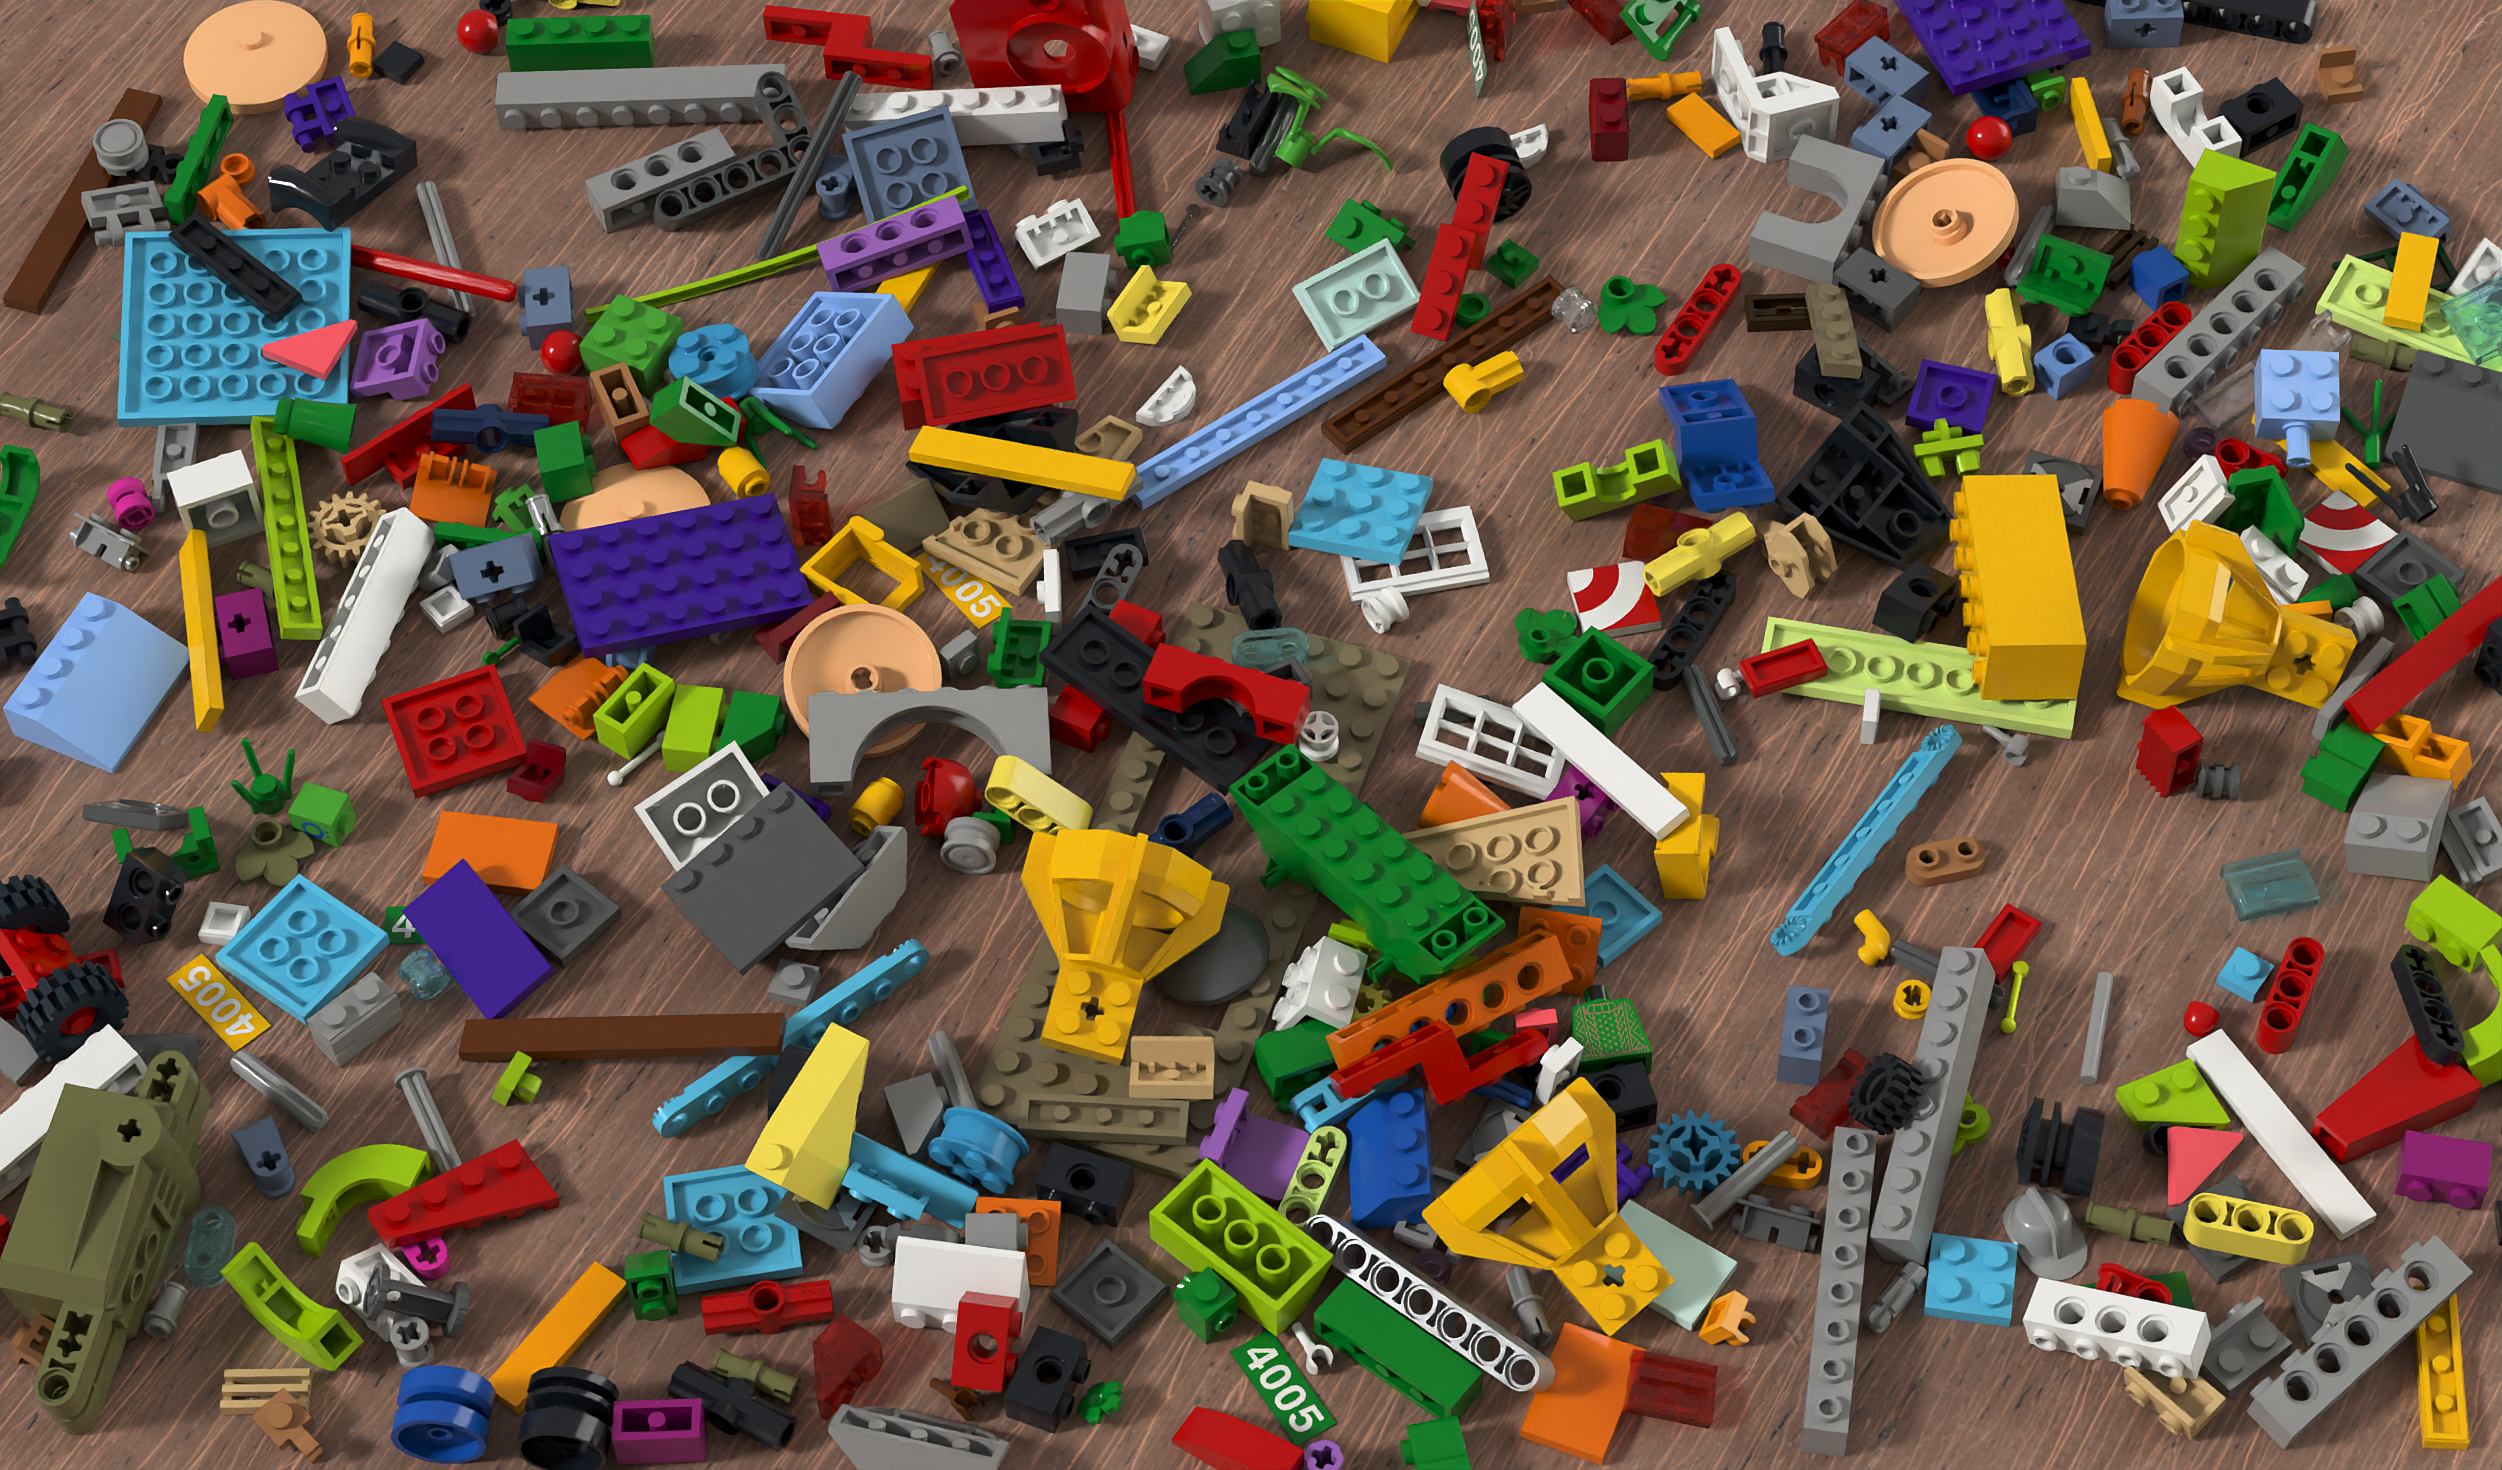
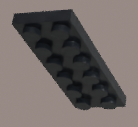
(1110, 669)

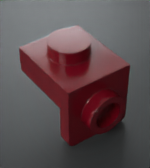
(540, 773)

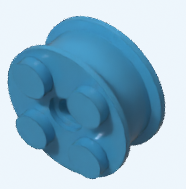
(716, 360)
(978, 1149)

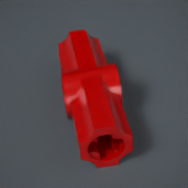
(742, 1309)

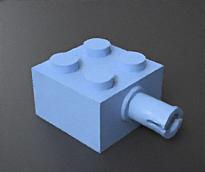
(2297, 399)

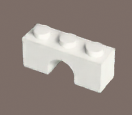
(2179, 110)

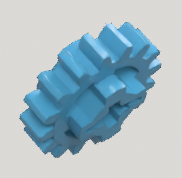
(1674, 1159)

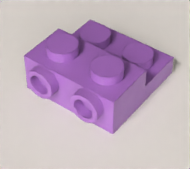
(397, 360)

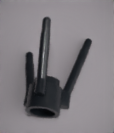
(2416, 501)

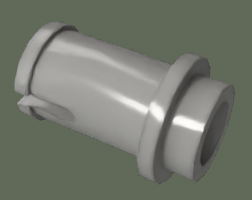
(946, 58)
(161, 1320)

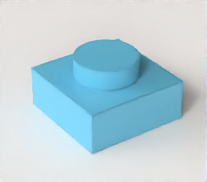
(2245, 974)

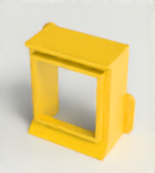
(865, 541)
(1686, 851)

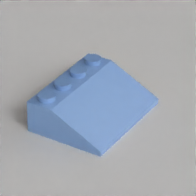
(829, 356)
(97, 684)

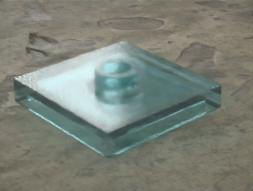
(2477, 320)

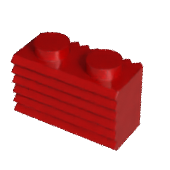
(2168, 750)

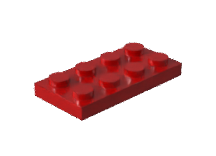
(995, 375)

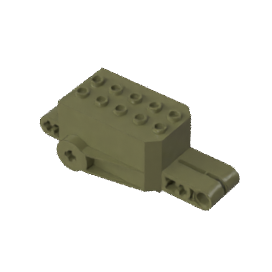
(102, 1225)

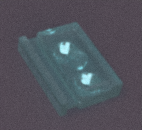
(2269, 885)

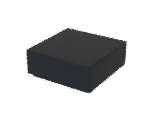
(398, 62)

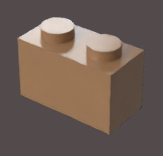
(619, 402)

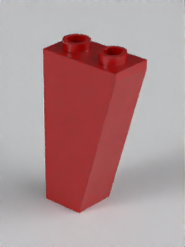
(2394, 1097)

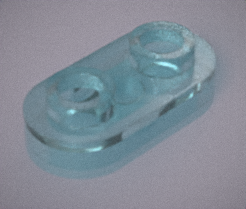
(1269, 647)
(211, 1243)

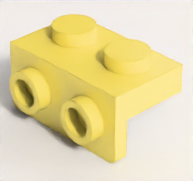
(1147, 307)

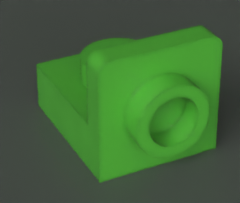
(2045, 89)
(513, 509)

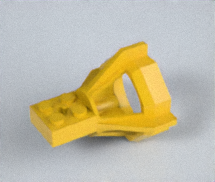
(2196, 640)
(1109, 936)
(1571, 1224)

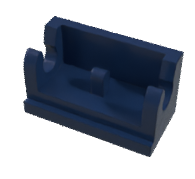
(2011, 103)

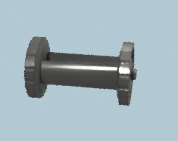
(416, 1301)

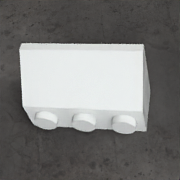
(702, 804)
(936, 1275)

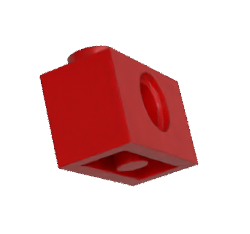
(974, 1364)

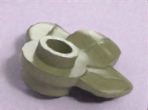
(274, 858)

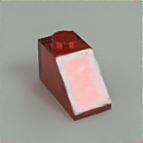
(1656, 531)

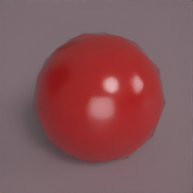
(478, 31)
(1989, 138)
(562, 353)

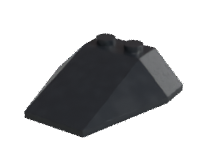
(1039, 427)
(1870, 492)

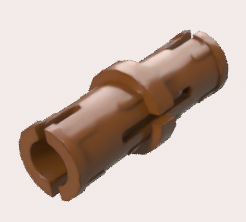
(2136, 102)

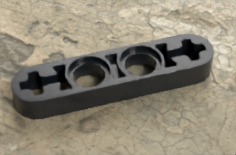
(1693, 630)
(2427, 1005)

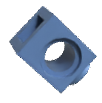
(2063, 366)

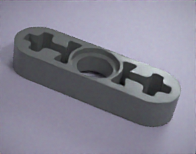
(1111, 566)

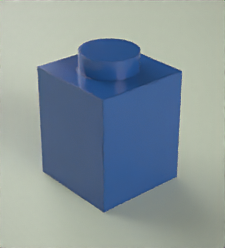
(2158, 277)

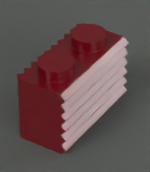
(1608, 119)

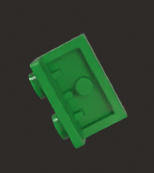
(1360, 227)
(1018, 651)

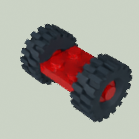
(64, 997)

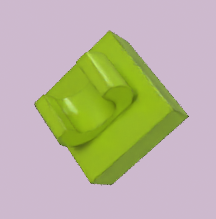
(517, 1081)

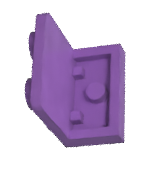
(1253, 1148)

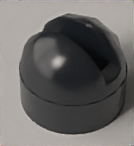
(2158, 1134)

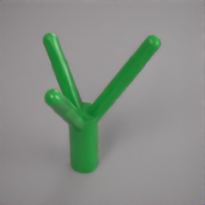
(2374, 435)

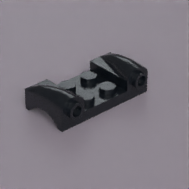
(360, 169)

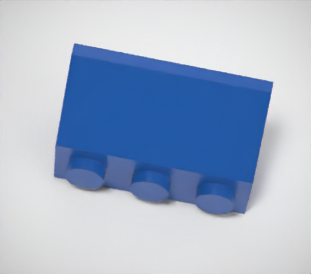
(1390, 1160)

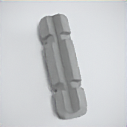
(1895, 1297)

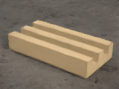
(263, 1384)

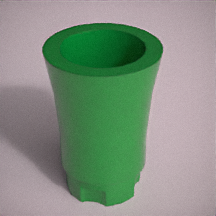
(316, 422)

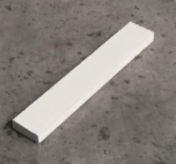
(1601, 761)
(2281, 1134)

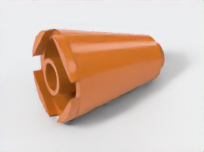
(2133, 449)
(1459, 798)

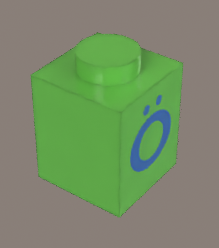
(322, 814)

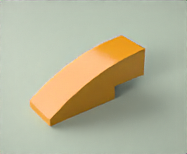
(2418, 751)

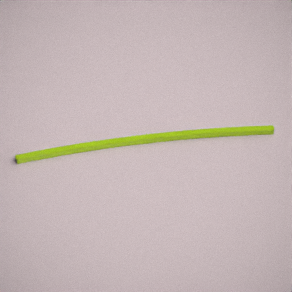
(750, 272)

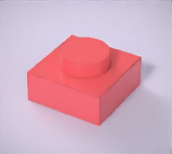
(1542, 1020)

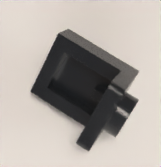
(1058, 155)
(544, 639)

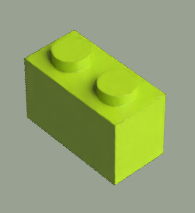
(635, 711)
(693, 726)
(2454, 923)

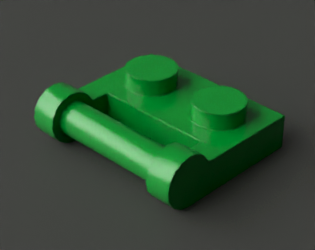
(1646, 16)

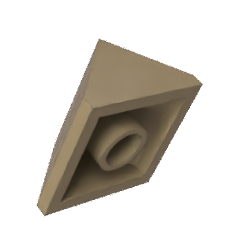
(906, 514)

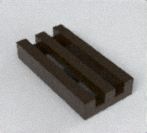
(2135, 238)
(1778, 319)

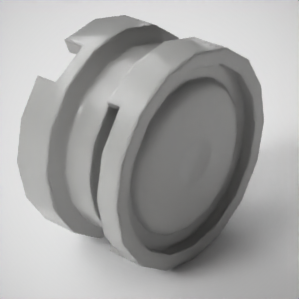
(120, 146)
(970, 845)

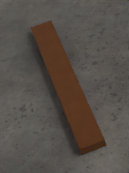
(69, 221)
(1426, 377)
(624, 1036)

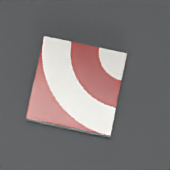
(2342, 535)
(1614, 599)

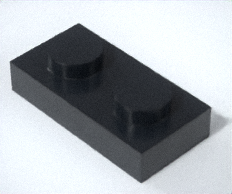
(1089, 553)

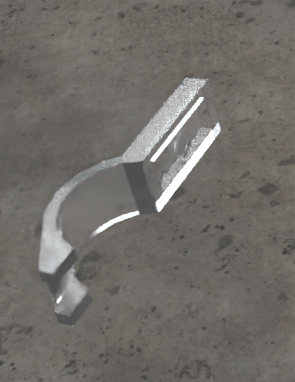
(2236, 393)

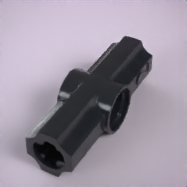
(412, 305)
(1249, 586)
(734, 1406)

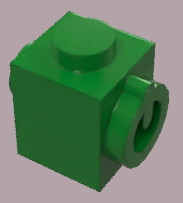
(1144, 240)
(1206, 1304)

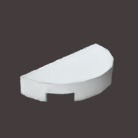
(1531, 144)
(1170, 401)

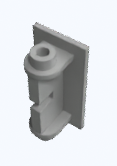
(121, 548)

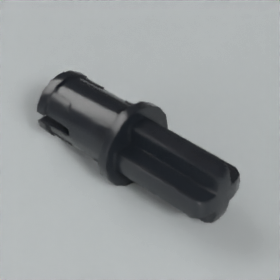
(1773, 52)

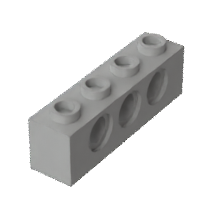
(632, 189)

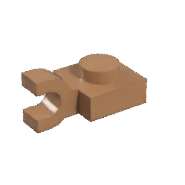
(286, 1423)

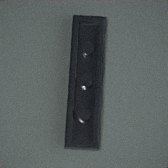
(235, 267)

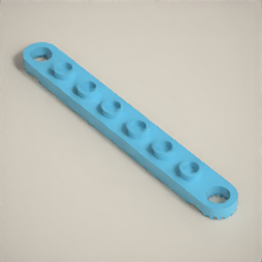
(1865, 840)
(805, 1028)

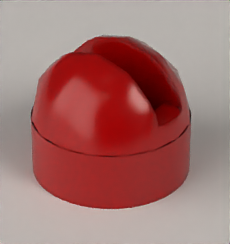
(2200, 1019)

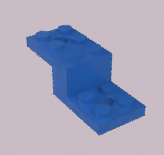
(1716, 445)

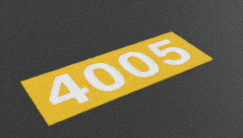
(968, 592)
(218, 1002)

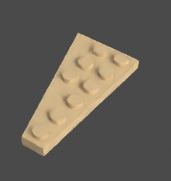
(1004, 545)
(1513, 853)

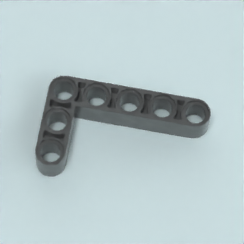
(747, 168)

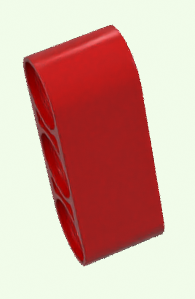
(2145, 344)
(2286, 1010)

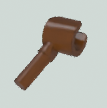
(960, 1399)

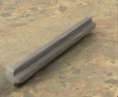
(442, 241)

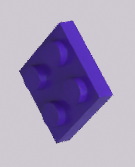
(1952, 394)

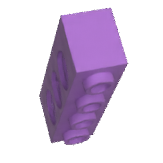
(895, 246)

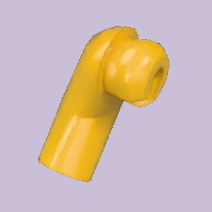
(1876, 939)

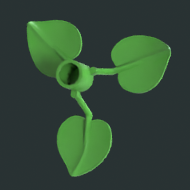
(1298, 141)

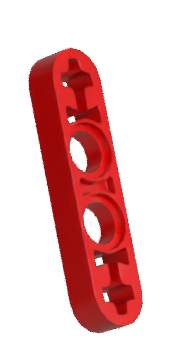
(1693, 317)

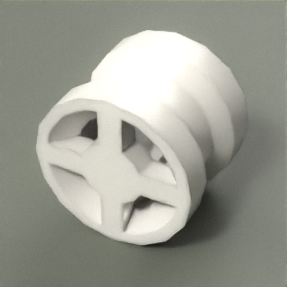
(1385, 609)
(2361, 618)
(1317, 725)

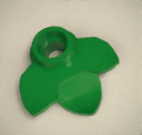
(1629, 306)
(1545, 634)

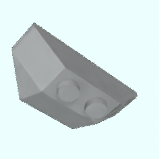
(860, 907)
(912, 1441)

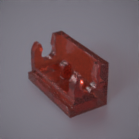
(1603, 18)
(1496, 24)
(1850, 31)
(559, 397)
(810, 509)
(1828, 1101)

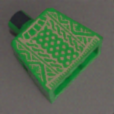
(1608, 1032)

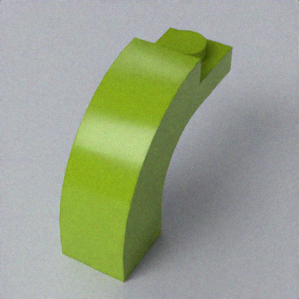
(2484, 1042)
(351, 1179)
(288, 1314)

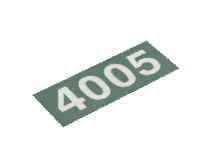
(1475, 47)

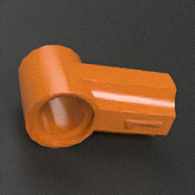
(227, 202)

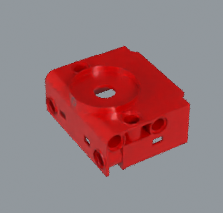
(1007, 41)

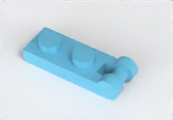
(1337, 1106)

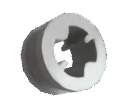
(869, 1259)

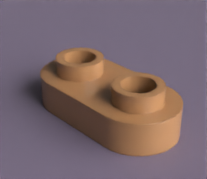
(1947, 861)

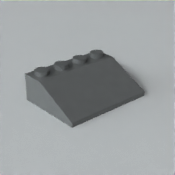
(2451, 421)
(762, 878)

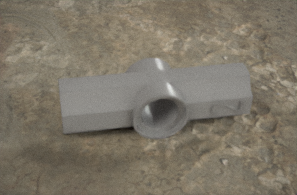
(1077, 511)

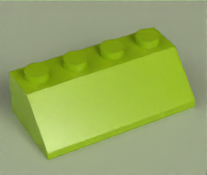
(2223, 218)
(1244, 1241)

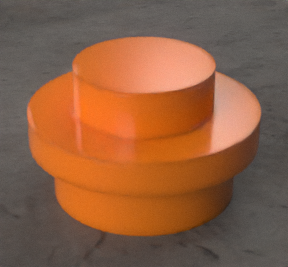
(239, 168)

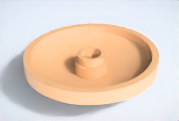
(256, 55)
(1946, 221)
(631, 494)
(858, 651)

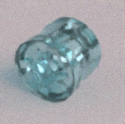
(423, 974)

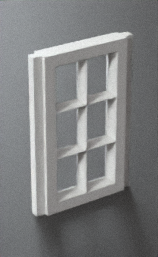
(1433, 580)
(1479, 766)

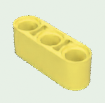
(1035, 798)
(2267, 1220)

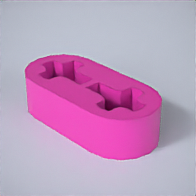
(422, 1268)

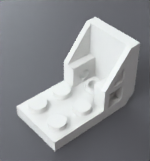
(1771, 124)

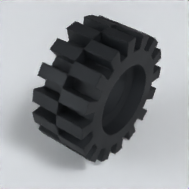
(1885, 1093)

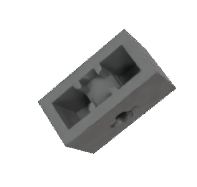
(1877, 289)

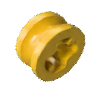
(1911, 987)

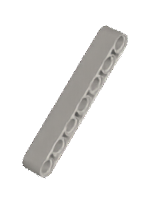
(1445, 1310)

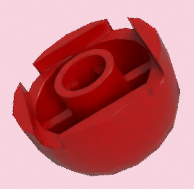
(944, 795)

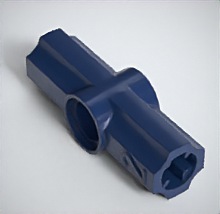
(486, 427)
(1193, 825)

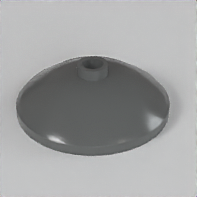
(1221, 965)

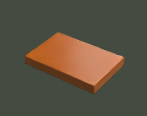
(503, 851)
(1586, 1396)

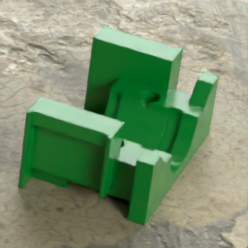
(196, 852)

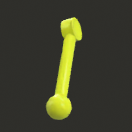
(2019, 971)

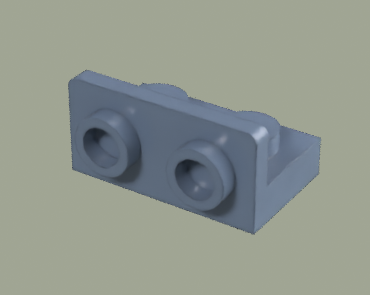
(2404, 209)

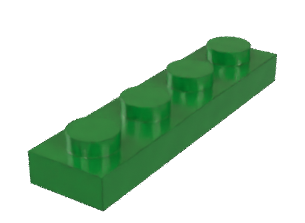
(199, 159)

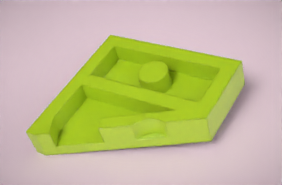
(2174, 1097)

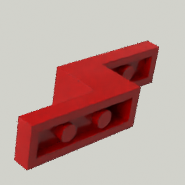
(848, 47)
(1459, 247)
(1439, 1063)

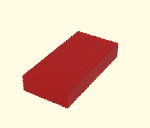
(1783, 668)
(2008, 939)

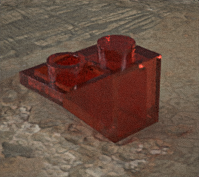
(842, 1362)

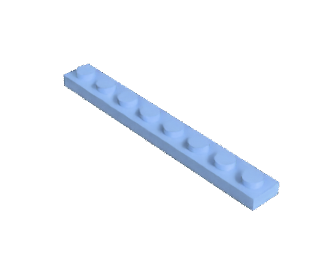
(1257, 419)

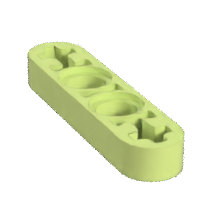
(1315, 1199)

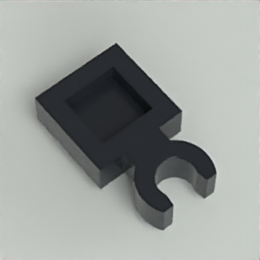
(157, 164)

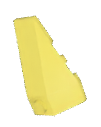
(813, 1126)

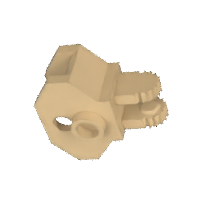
(1796, 552)

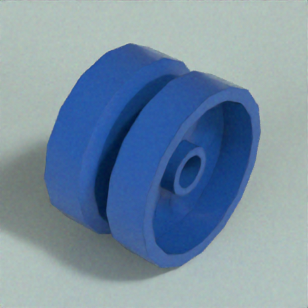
(443, 1414)

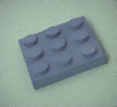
(907, 163)

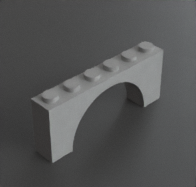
(850, 724)

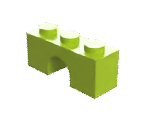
(1594, 490)

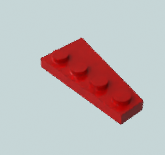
(479, 1190)

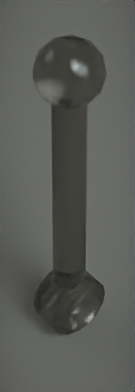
(1192, 211)

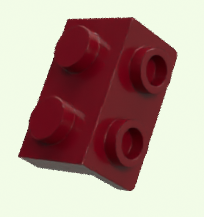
(779, 636)

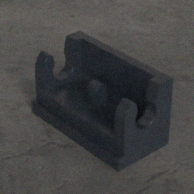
(1248, 123)

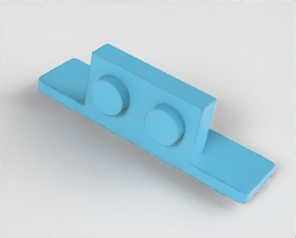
(905, 1184)

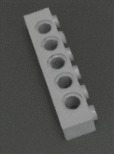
(2220, 332)
(2288, 1418)

